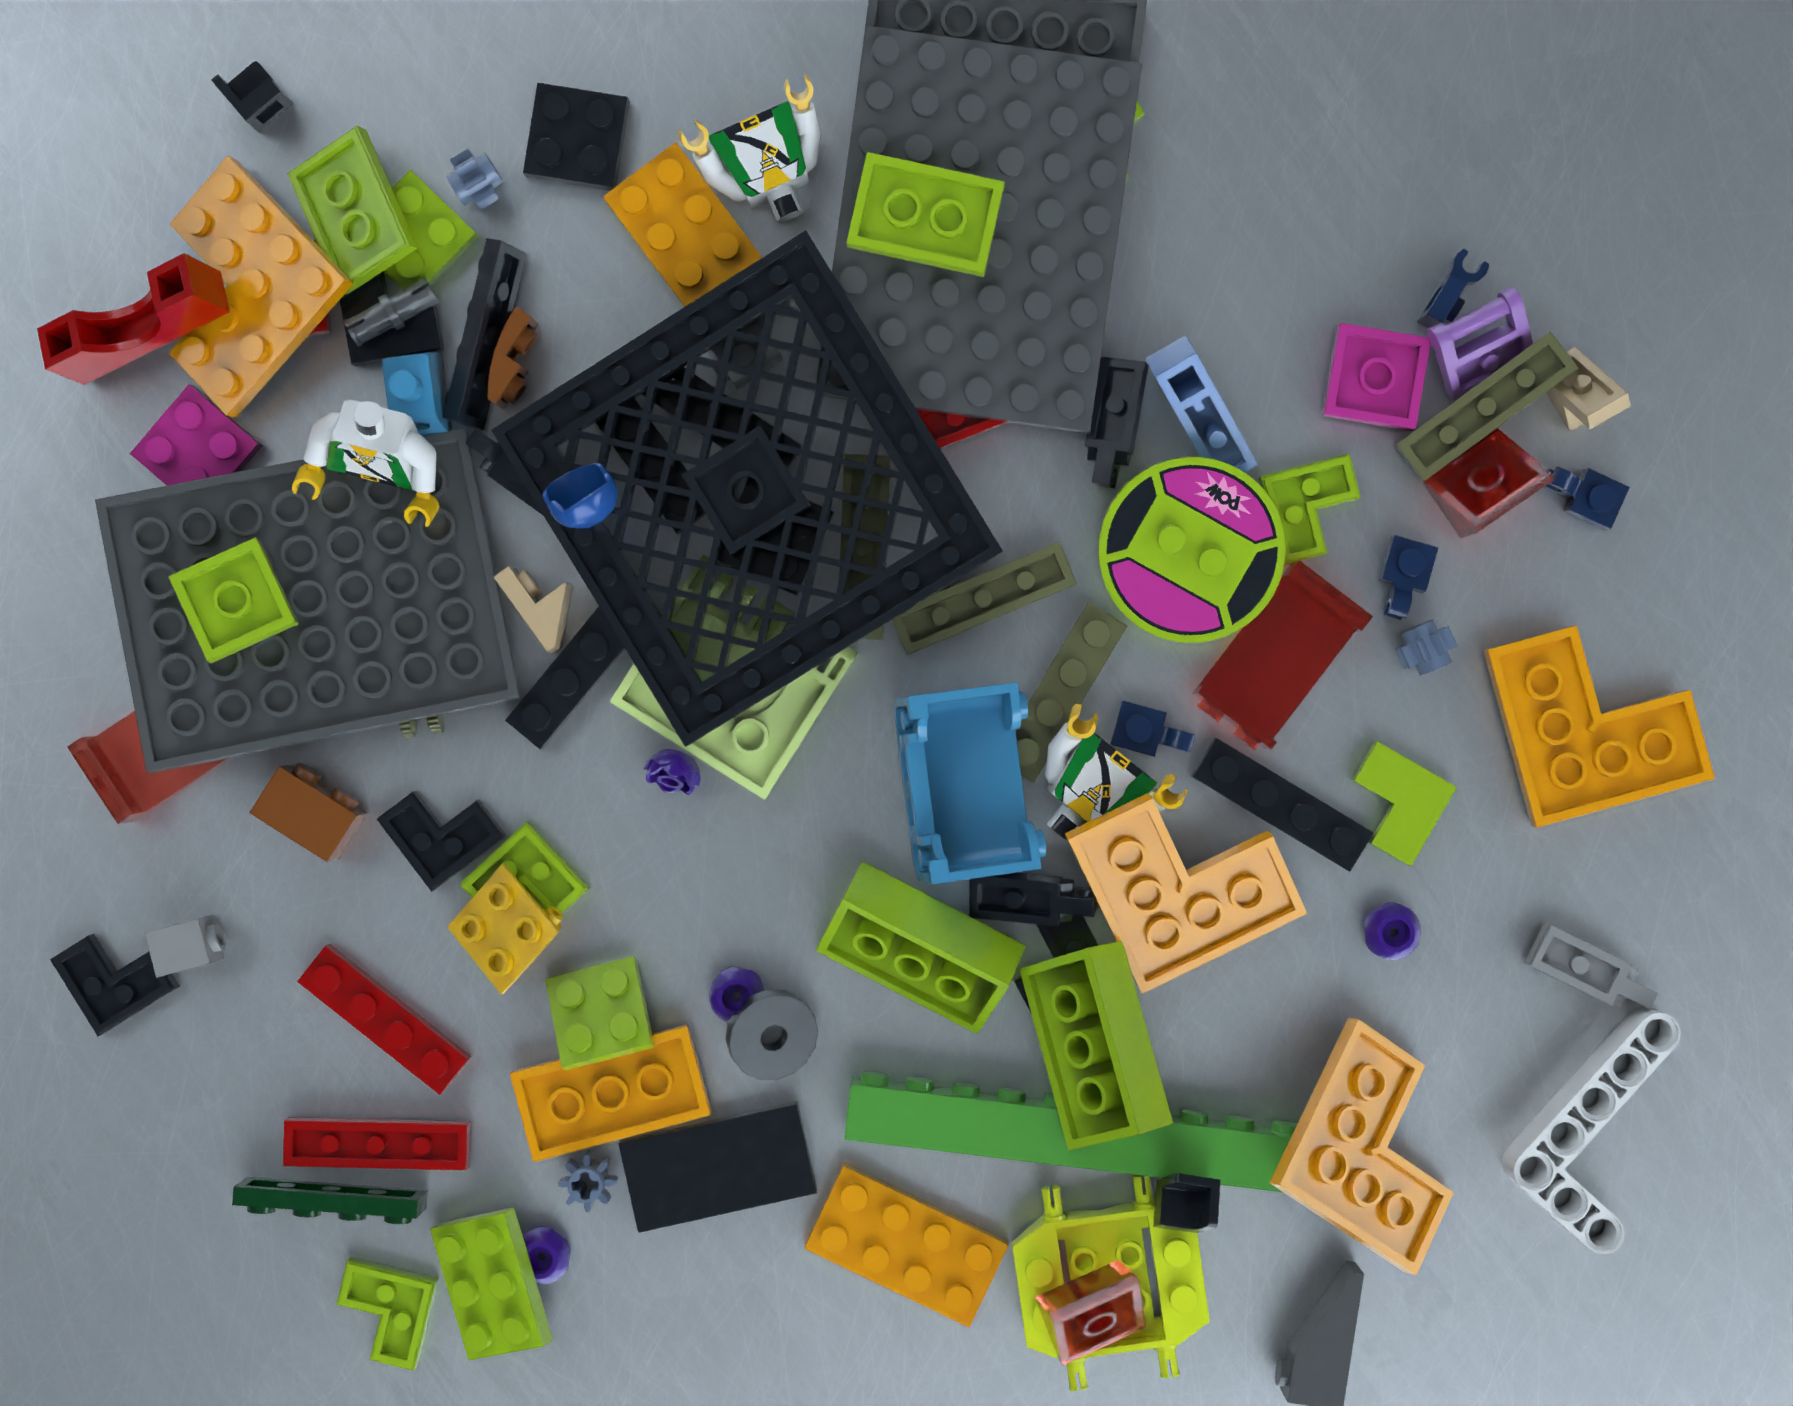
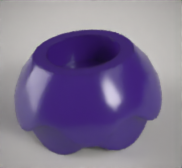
(673, 771)
(1377, 929)
(731, 981)
(556, 1253)

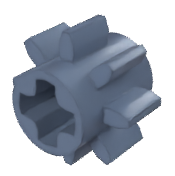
(474, 179)
(1426, 647)
(597, 1172)

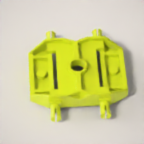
(1099, 1239)

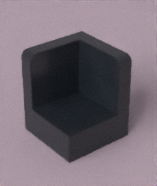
(254, 95)
(1187, 1203)

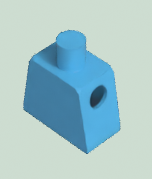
(418, 389)

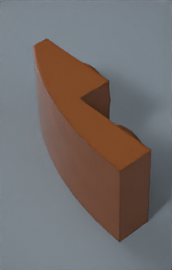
(506, 376)

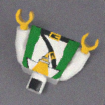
(763, 154)
(376, 447)
(1095, 776)

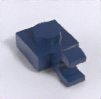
(1445, 302)
(1590, 496)
(1407, 569)
(1143, 729)

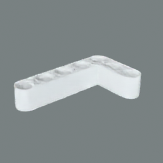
(1585, 1124)

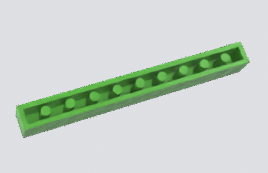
(1031, 1131)

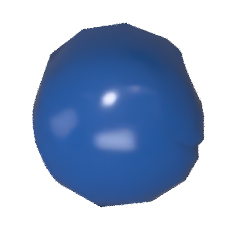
(582, 496)

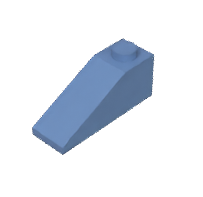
(1199, 405)

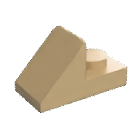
(1587, 395)
(544, 617)

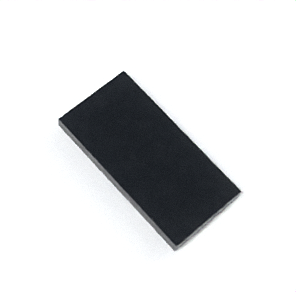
(717, 1167)

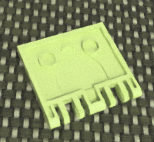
(763, 738)

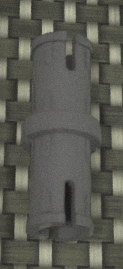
(391, 311)

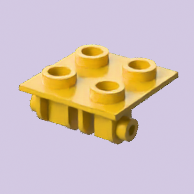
(504, 928)

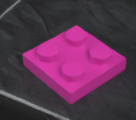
(1376, 377)
(194, 441)

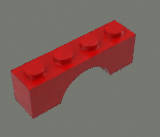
(91, 344)

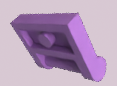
(1479, 358)

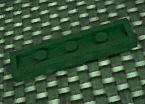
(312, 1198)

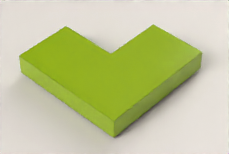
(1301, 493)
(1415, 800)
(535, 866)
(399, 1298)

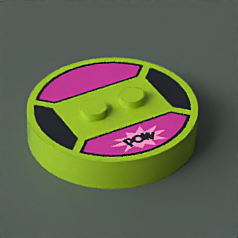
(1191, 549)

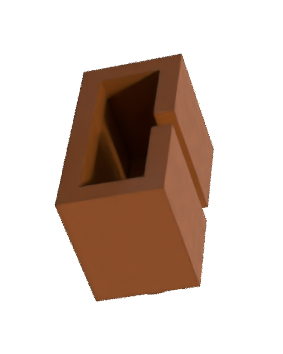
(309, 812)

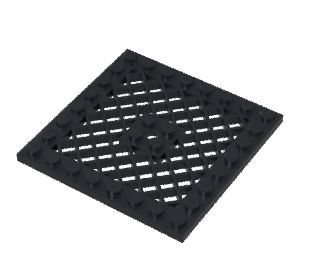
(678, 341)

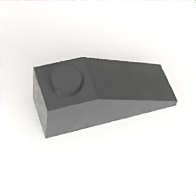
(1322, 1346)

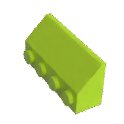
(921, 948)
(1095, 1045)

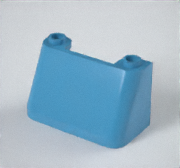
(965, 783)

